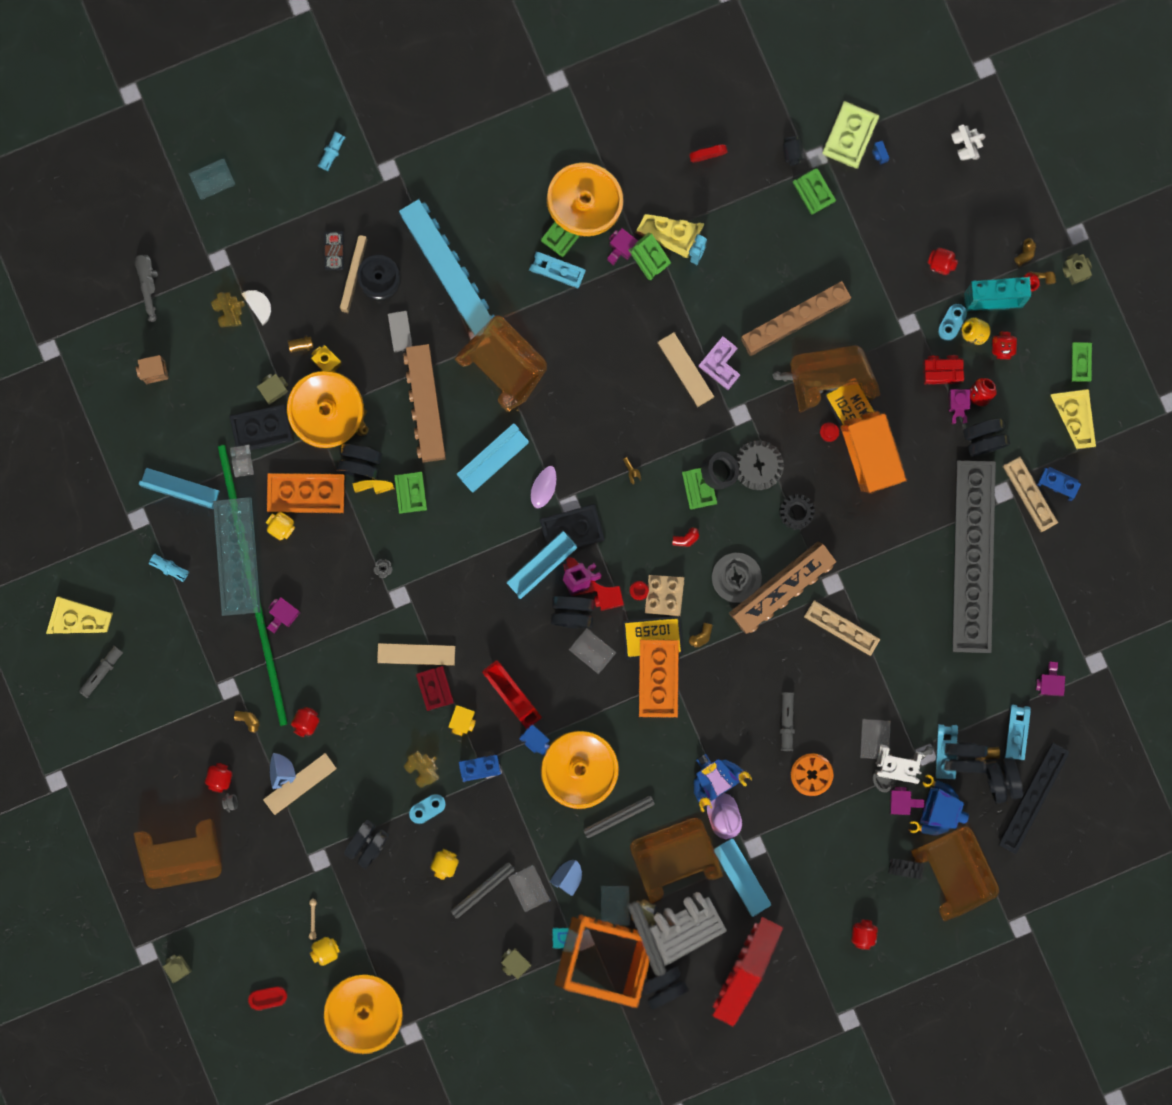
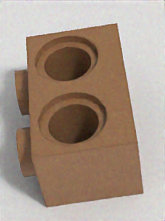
(152, 369)

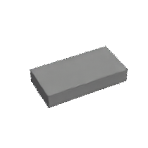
(400, 331)

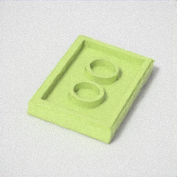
(850, 134)

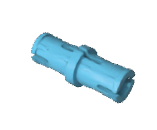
(331, 151)
(168, 567)

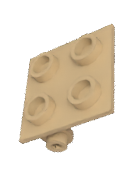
(664, 595)

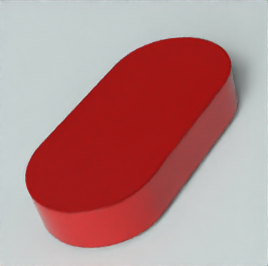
(707, 153)
(267, 998)

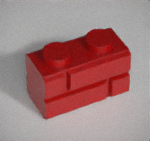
(943, 370)

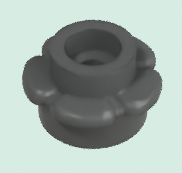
(383, 573)
(230, 802)

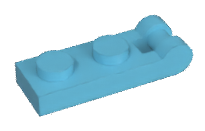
(697, 249)
(558, 270)
(1017, 732)
(941, 756)

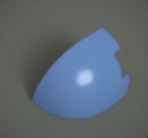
(281, 771)
(568, 877)

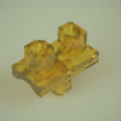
(230, 307)
(425, 767)

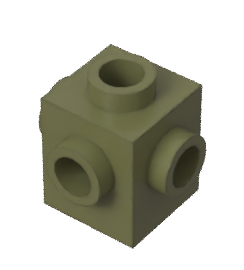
(1074, 274)

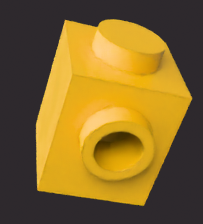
(325, 359)
(462, 721)

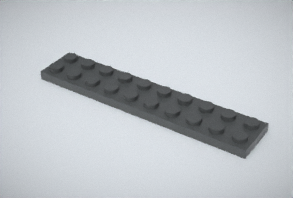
(973, 556)

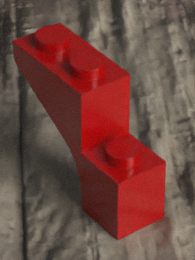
(606, 596)
(511, 694)

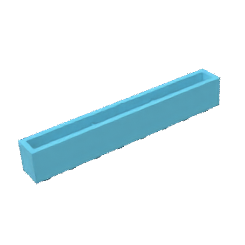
(446, 265)

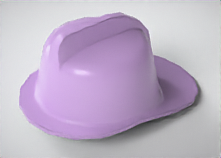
(724, 816)

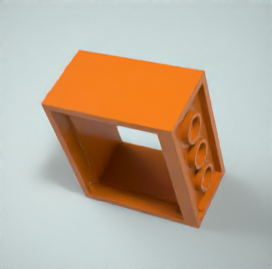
(872, 452)
(637, 969)

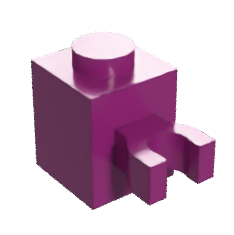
(621, 242)
(959, 403)
(578, 578)
(283, 613)
(1051, 683)
(901, 801)

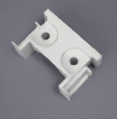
(898, 767)

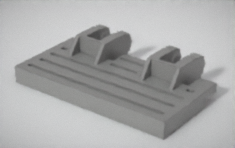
(686, 931)

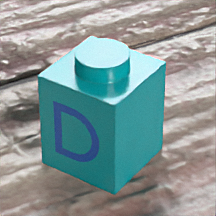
(559, 937)

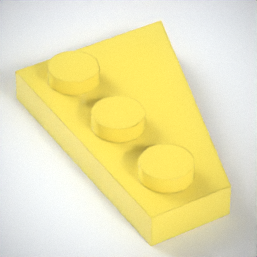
(671, 233)
(1077, 416)
(77, 618)

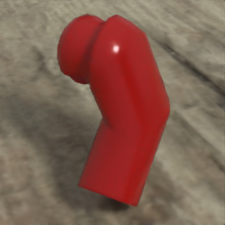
(691, 537)

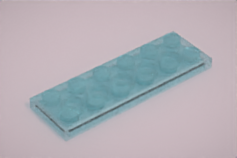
(236, 556)

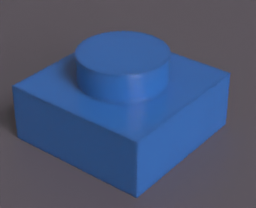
(880, 152)

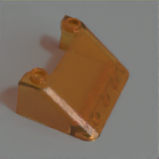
(505, 360)
(831, 370)
(674, 855)
(180, 860)
(960, 871)

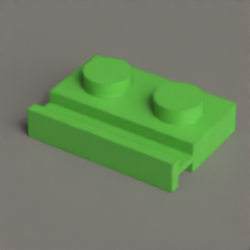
(814, 191)
(559, 239)
(649, 256)
(697, 491)
(410, 492)

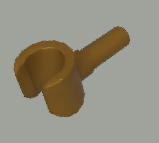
(1049, 277)
(632, 472)

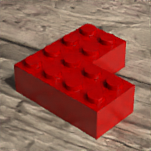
(747, 971)

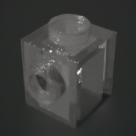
(241, 461)

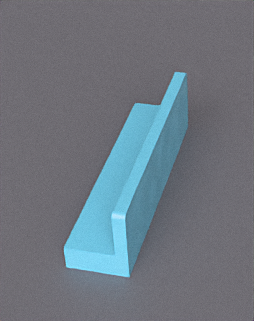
(492, 458)
(179, 488)
(541, 564)
(742, 877)

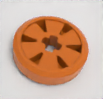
(811, 762)

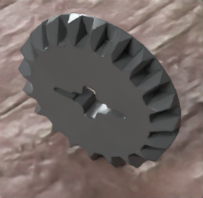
(770, 472)
(744, 566)

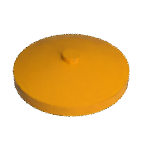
(584, 199)
(325, 409)
(579, 769)
(363, 1014)

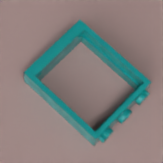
(997, 294)

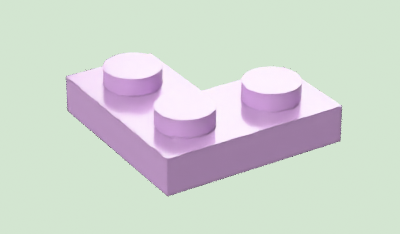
(715, 363)

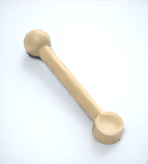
(312, 935)

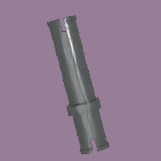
(99, 673)
(787, 722)

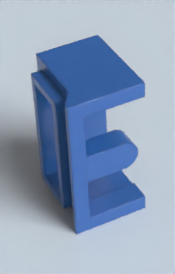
(1059, 482)
(535, 740)
(480, 768)

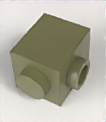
(272, 388)
(514, 963)
(176, 968)

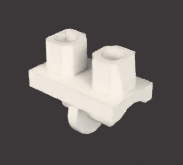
(970, 150)

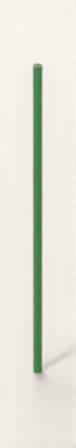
(259, 616)

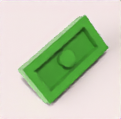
(1081, 362)

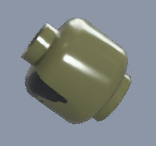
(649, 911)

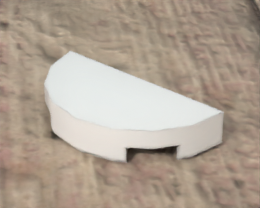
(259, 304)

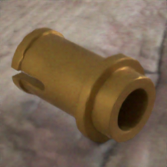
(300, 344)
(993, 753)

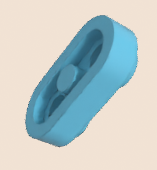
(952, 321)
(427, 809)

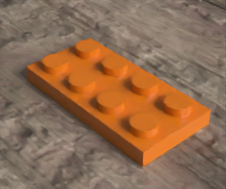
(305, 493)
(658, 678)

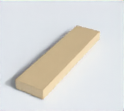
(352, 277)
(685, 369)
(1030, 494)
(842, 628)
(416, 654)
(302, 783)

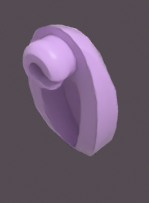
(543, 487)

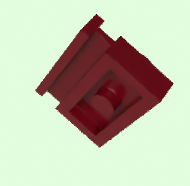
(435, 688)

